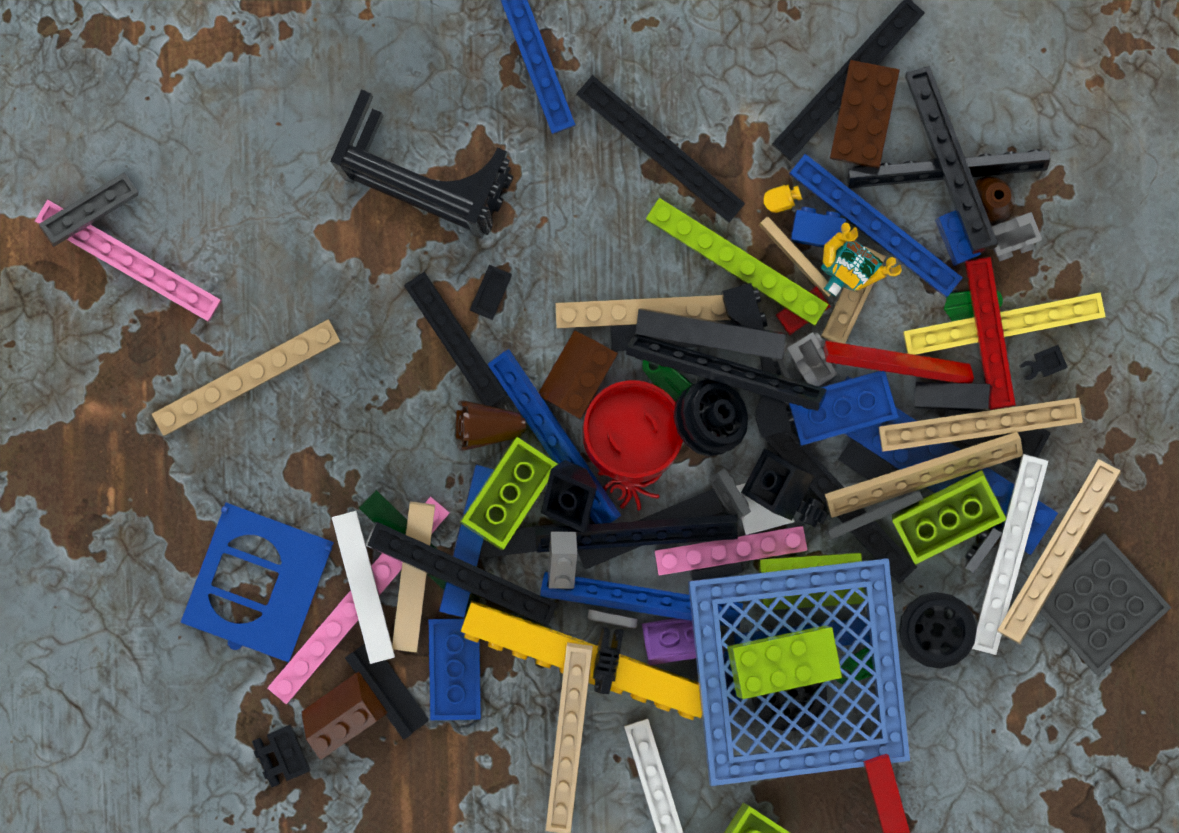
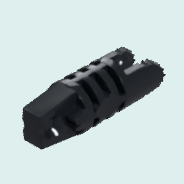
(607, 660)

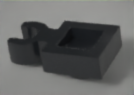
(1047, 362)

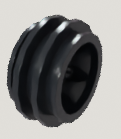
(720, 412)
(959, 645)
(800, 696)

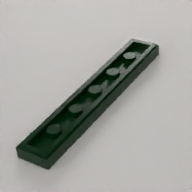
(380, 510)

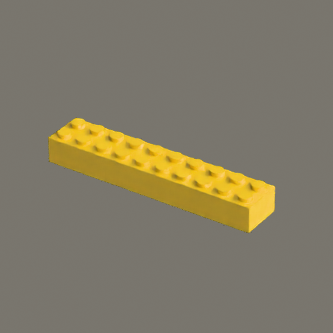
(549, 649)

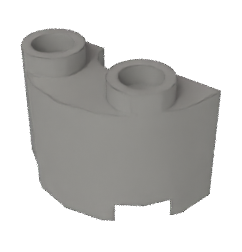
(1015, 235)
(811, 361)

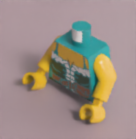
(852, 264)

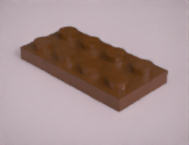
(864, 114)

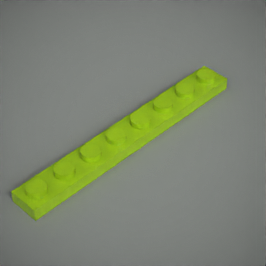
(737, 261)

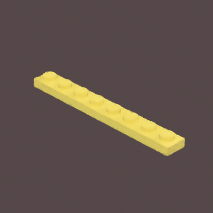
(1013, 323)

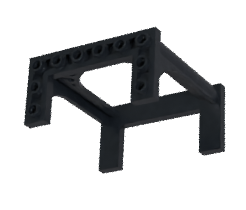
(463, 201)

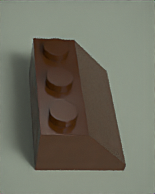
(577, 374)
(341, 715)

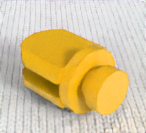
(781, 198)

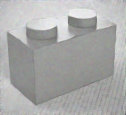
(562, 560)

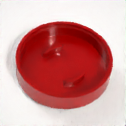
(631, 431)

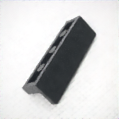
(391, 692)

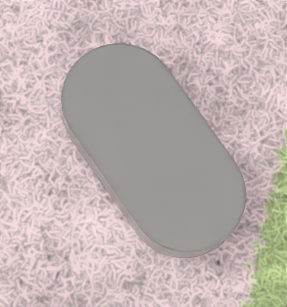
(614, 619)

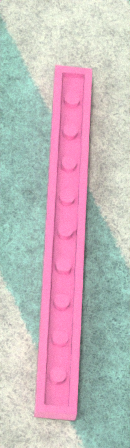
(337, 625)

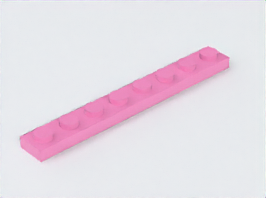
(140, 267)

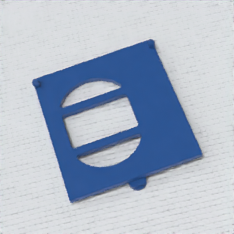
(298, 578)

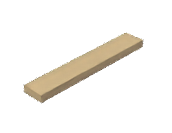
(412, 582)

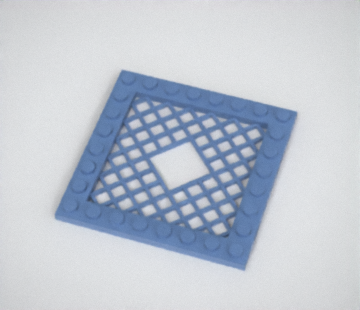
(886, 672)

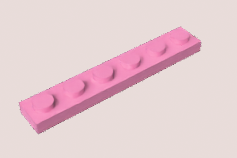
(730, 551)

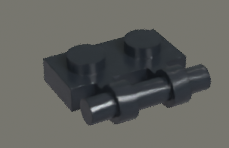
(287, 752)

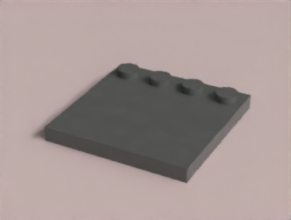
(1102, 604)

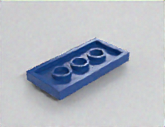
(846, 408)
(453, 672)

